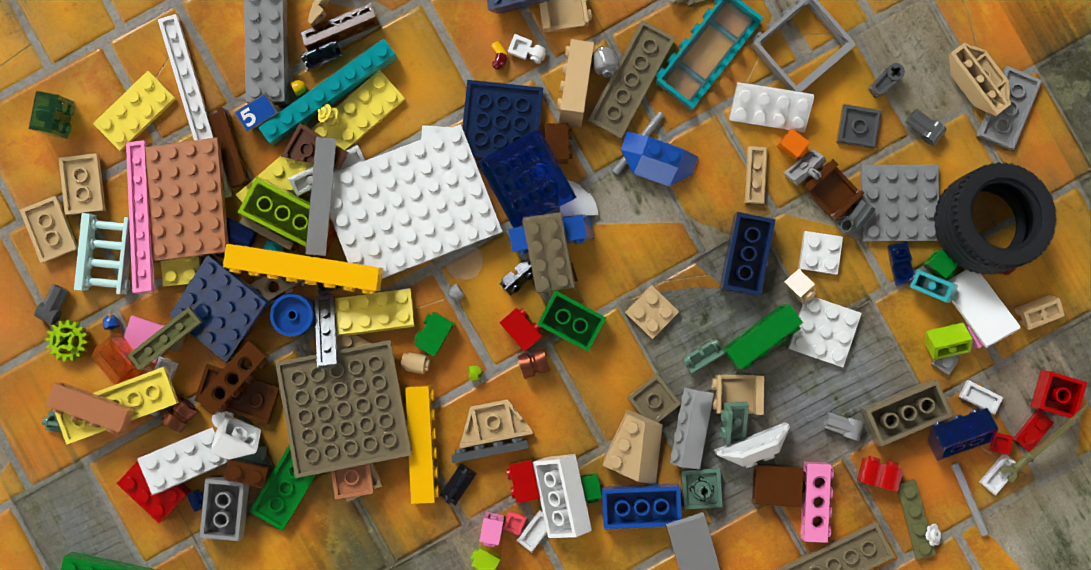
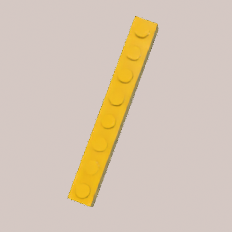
(303, 267)

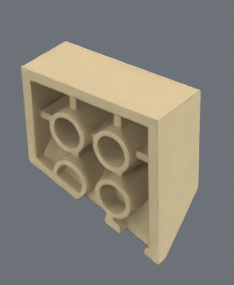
(635, 448)

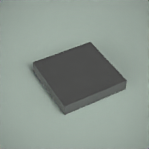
(858, 126)

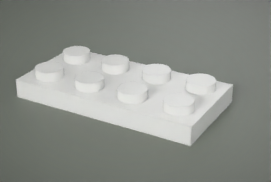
(771, 107)
(180, 461)

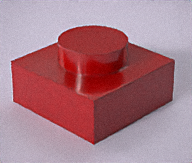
(1001, 444)

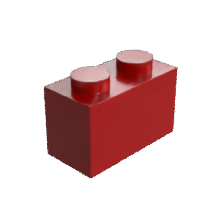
(521, 329)
(523, 481)

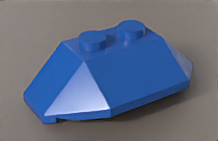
(657, 159)

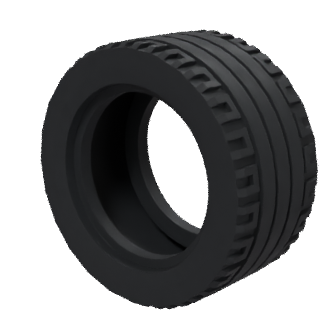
(1032, 211)

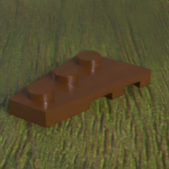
(302, 147)

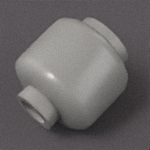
(605, 61)

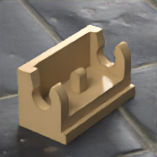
(1040, 311)

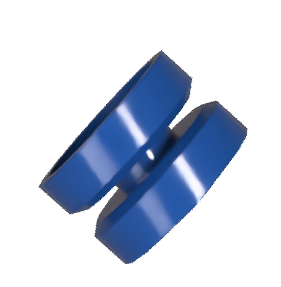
(282, 312)

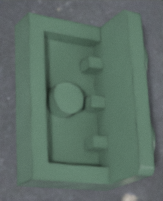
(734, 421)

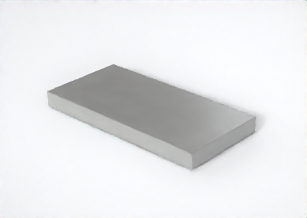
(1007, 126)
(693, 543)

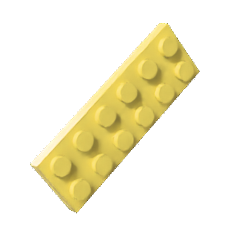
(143, 393)

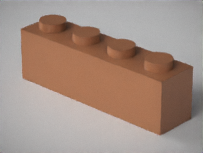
(90, 407)

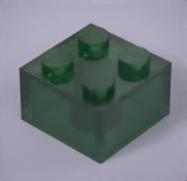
(51, 114)

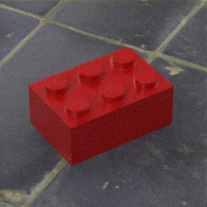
(157, 506)

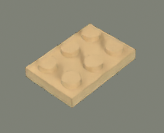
(82, 184)
(49, 229)

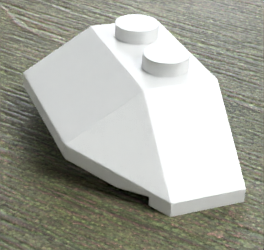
(755, 447)

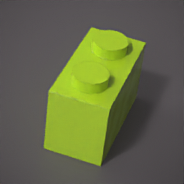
(948, 341)

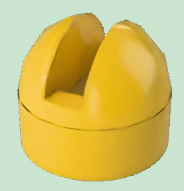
(299, 87)

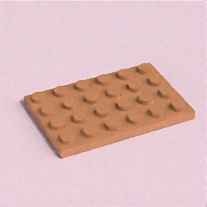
(186, 199)

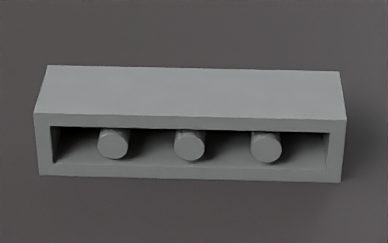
(691, 428)

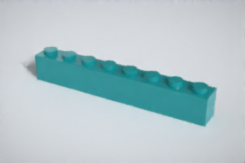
(328, 92)

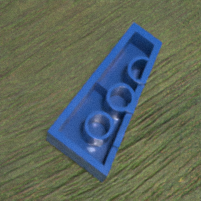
(577, 230)

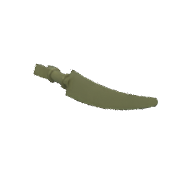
(1030, 456)

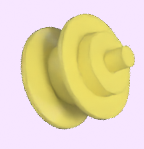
(328, 114)

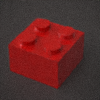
(1058, 394)

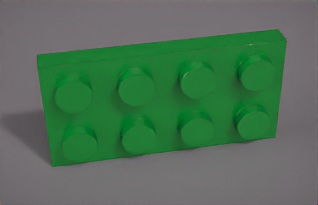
(281, 493)

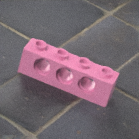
(822, 531)

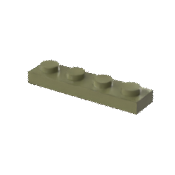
(164, 338)
(915, 518)

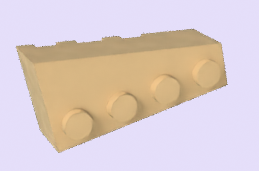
(575, 83)

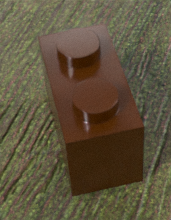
(247, 472)

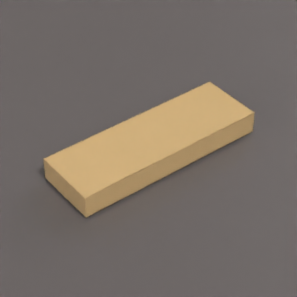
(755, 175)

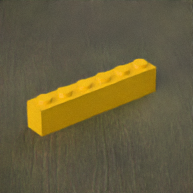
(421, 440)

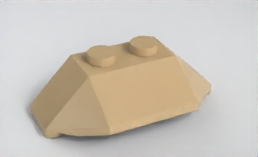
(980, 78)

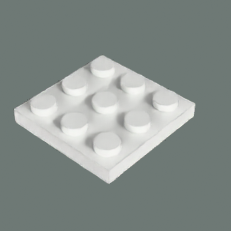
(825, 331)

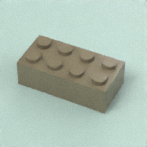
(906, 412)

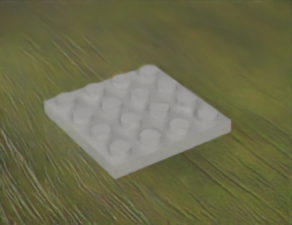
(903, 202)

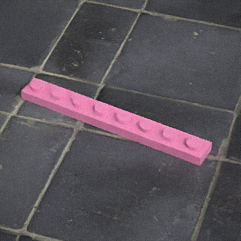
(139, 219)

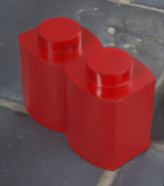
(880, 474)

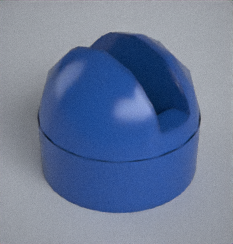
(111, 323)

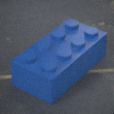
(640, 505)

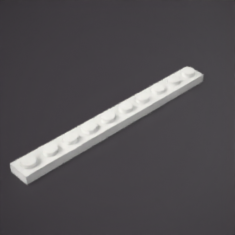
(188, 83)

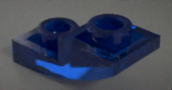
(900, 263)

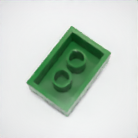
(571, 321)

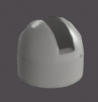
(456, 292)

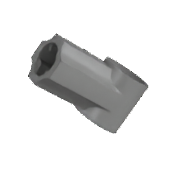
(847, 427)

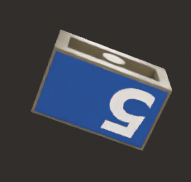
(257, 112)

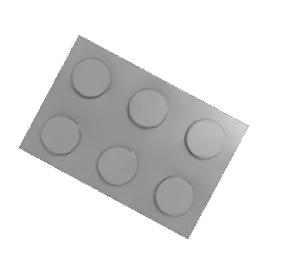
(224, 509)

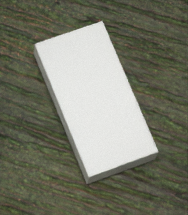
(981, 397)
(994, 479)
(533, 532)

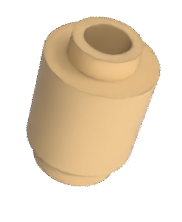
(415, 363)

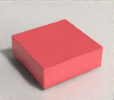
(514, 523)

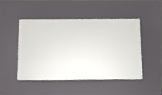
(982, 308)

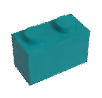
(934, 286)

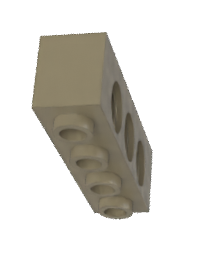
(285, 287)

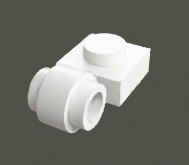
(522, 47)

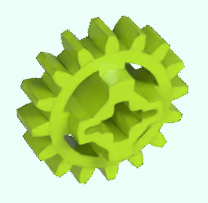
(76, 340)

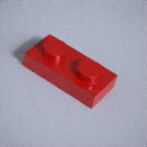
(1033, 430)

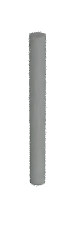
(648, 130)
(969, 498)

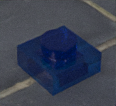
(196, 499)

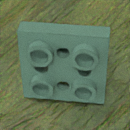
(692, 498)

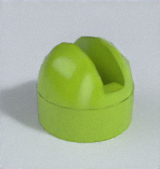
(475, 373)

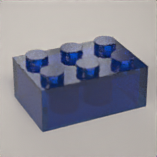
(962, 433)

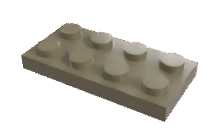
(548, 252)

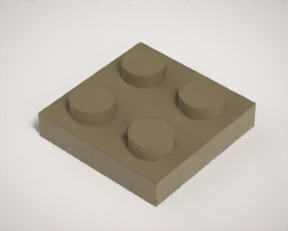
(654, 399)

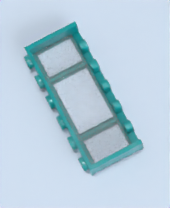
(708, 51)

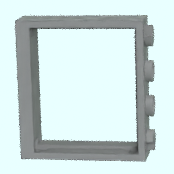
(826, 19)

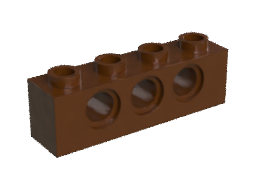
(209, 397)

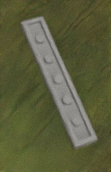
(320, 196)

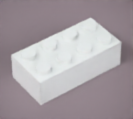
(562, 496)

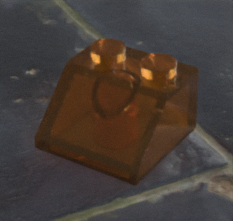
(113, 358)

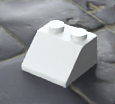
(235, 438)

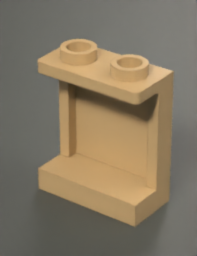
(564, 15)
(739, 389)

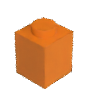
(793, 144)

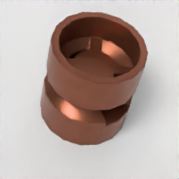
(533, 363)
(177, 416)

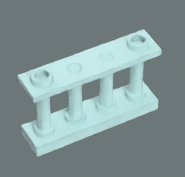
(85, 252)

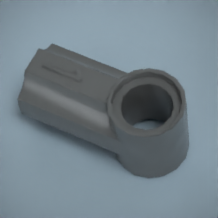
(929, 129)
(853, 224)
(50, 309)

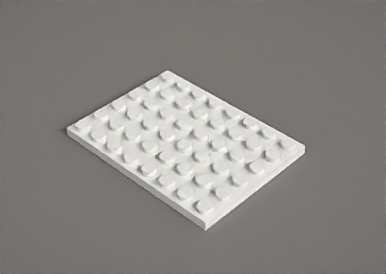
(412, 204)

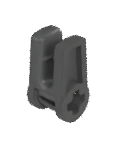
(886, 80)

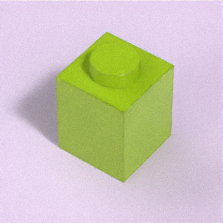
(485, 559)

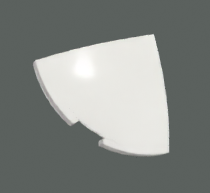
(582, 204)

